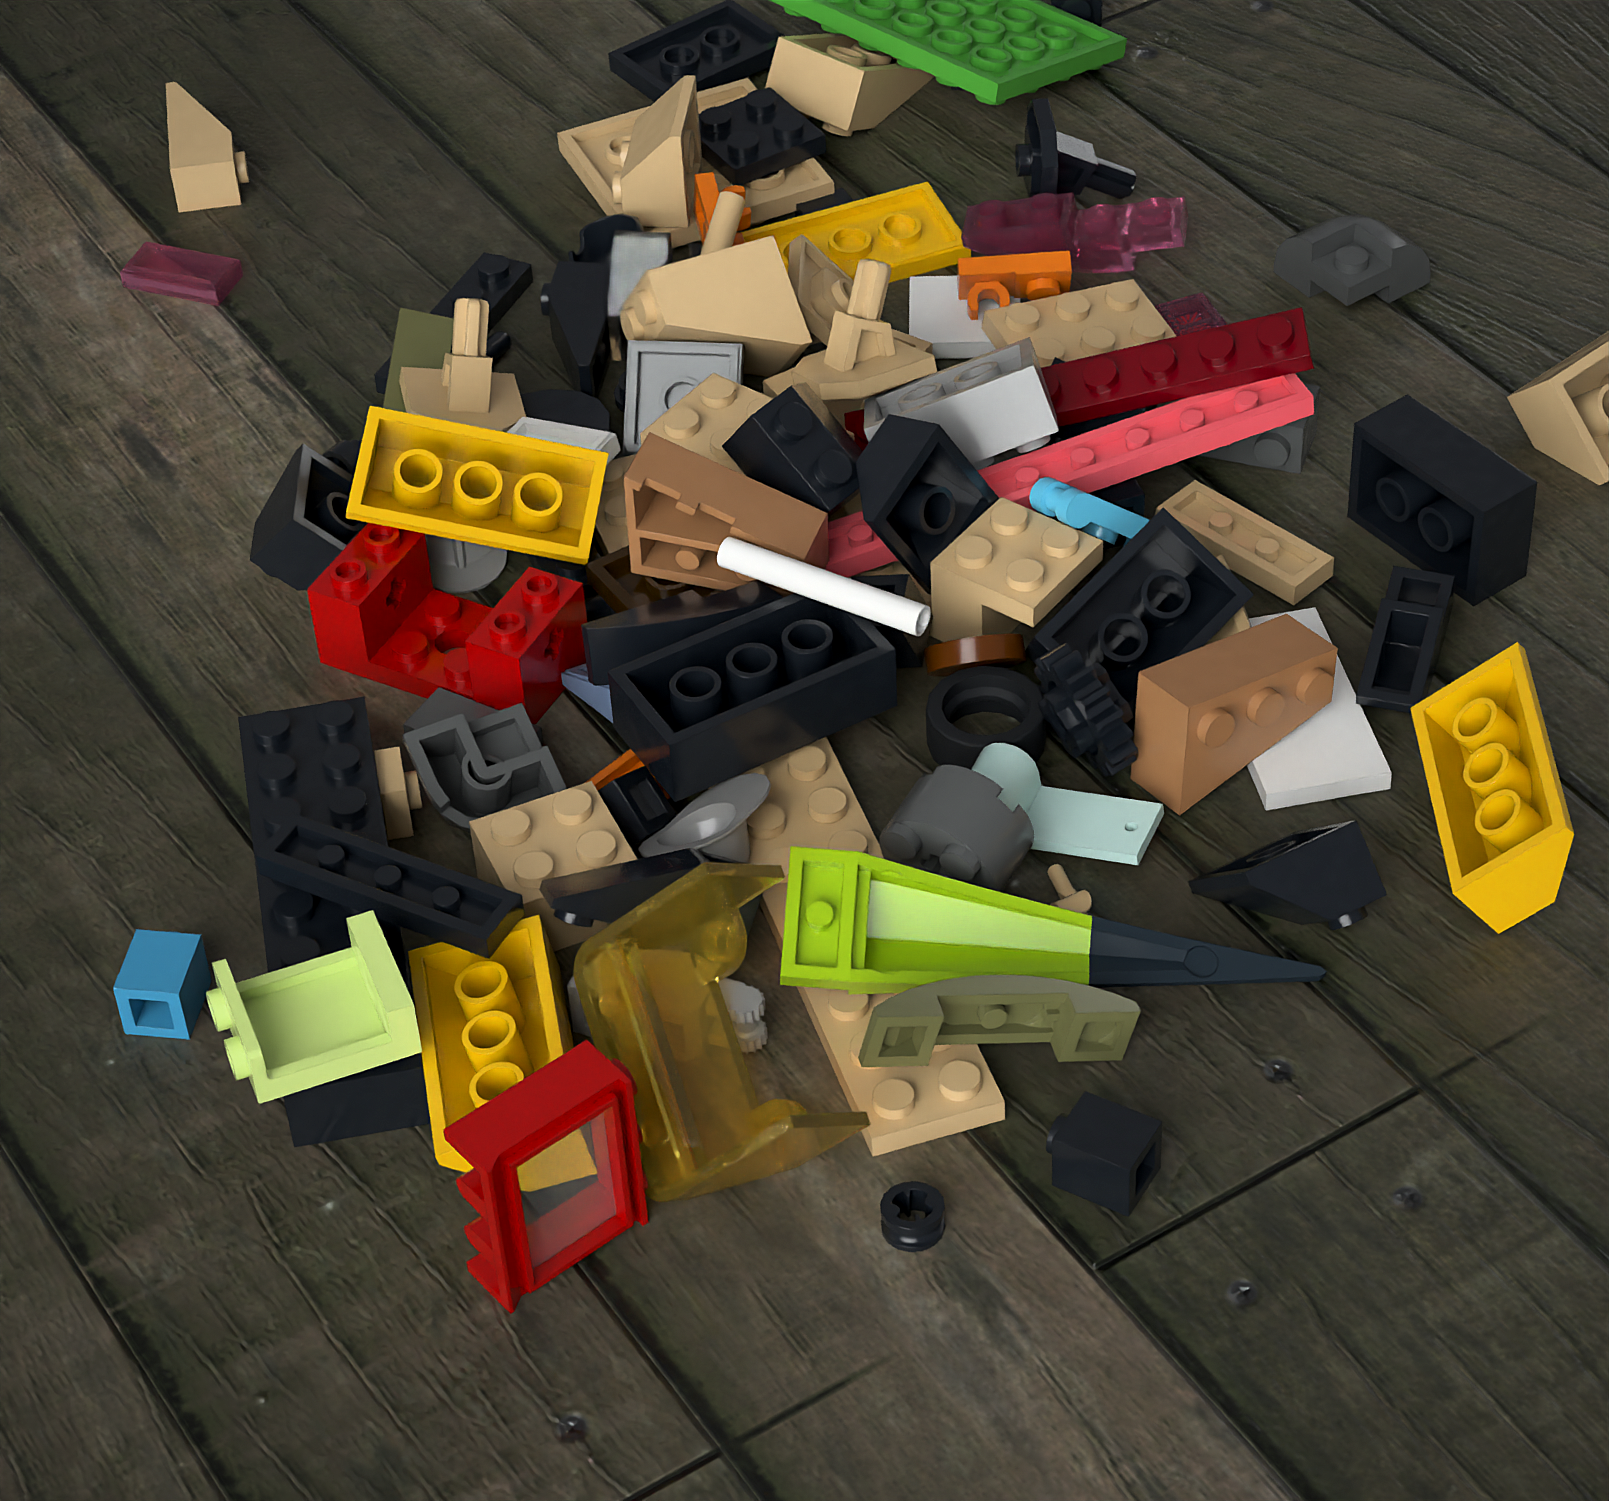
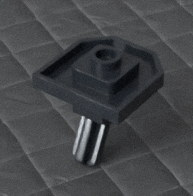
(1063, 163)

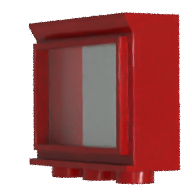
(550, 1171)

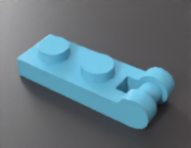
(1084, 511)

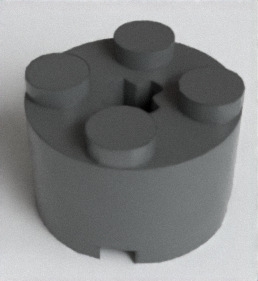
(958, 829)

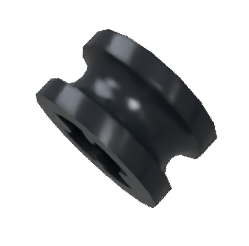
(917, 1234)

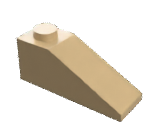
(201, 155)

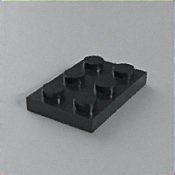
(712, 45)

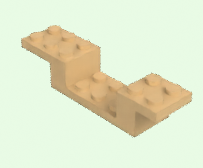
(986, 582)

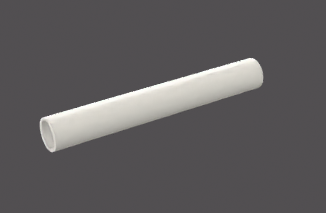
(824, 586)

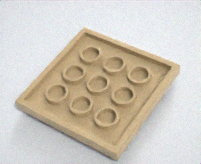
(596, 155)

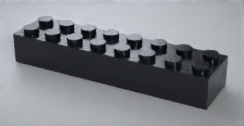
(325, 769)

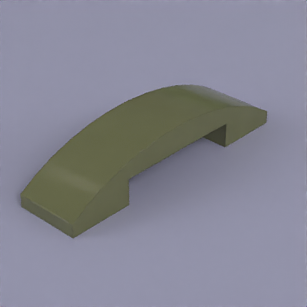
(993, 1009)

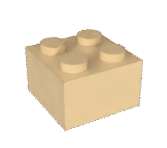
(546, 841)

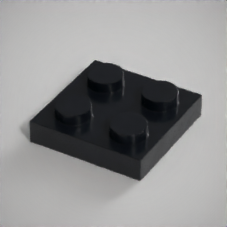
(757, 136)

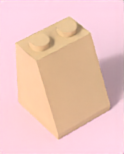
(723, 298)

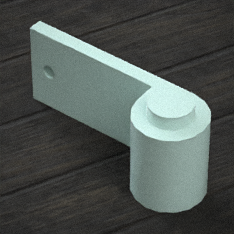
(1070, 819)

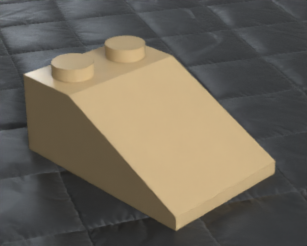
(841, 81)

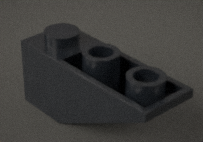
(617, 889)

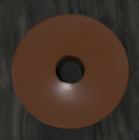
(984, 650)

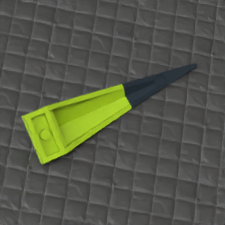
(895, 927)

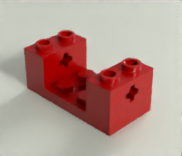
(388, 624)

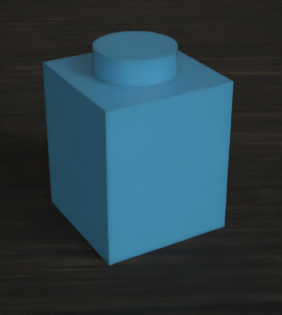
(162, 984)

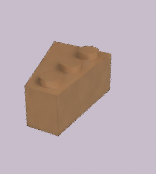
(688, 504)
(1226, 706)

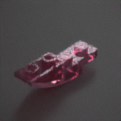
(1098, 237)

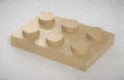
(1079, 322)

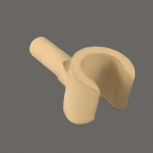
(1069, 897)

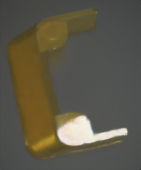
(661, 1012)

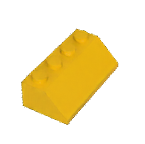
(477, 485)
(1495, 790)
(485, 1023)

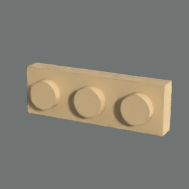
(1250, 543)

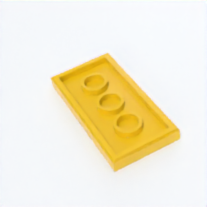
(899, 227)

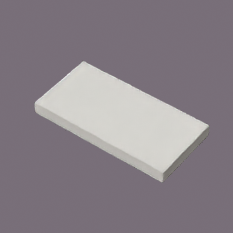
(1328, 753)

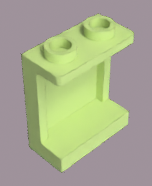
(317, 1016)

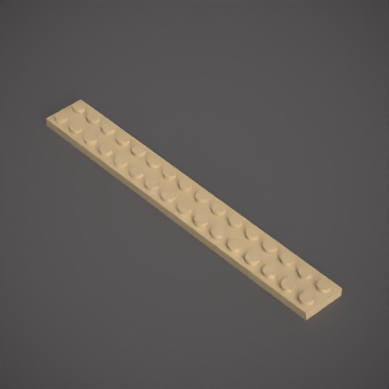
(817, 808)

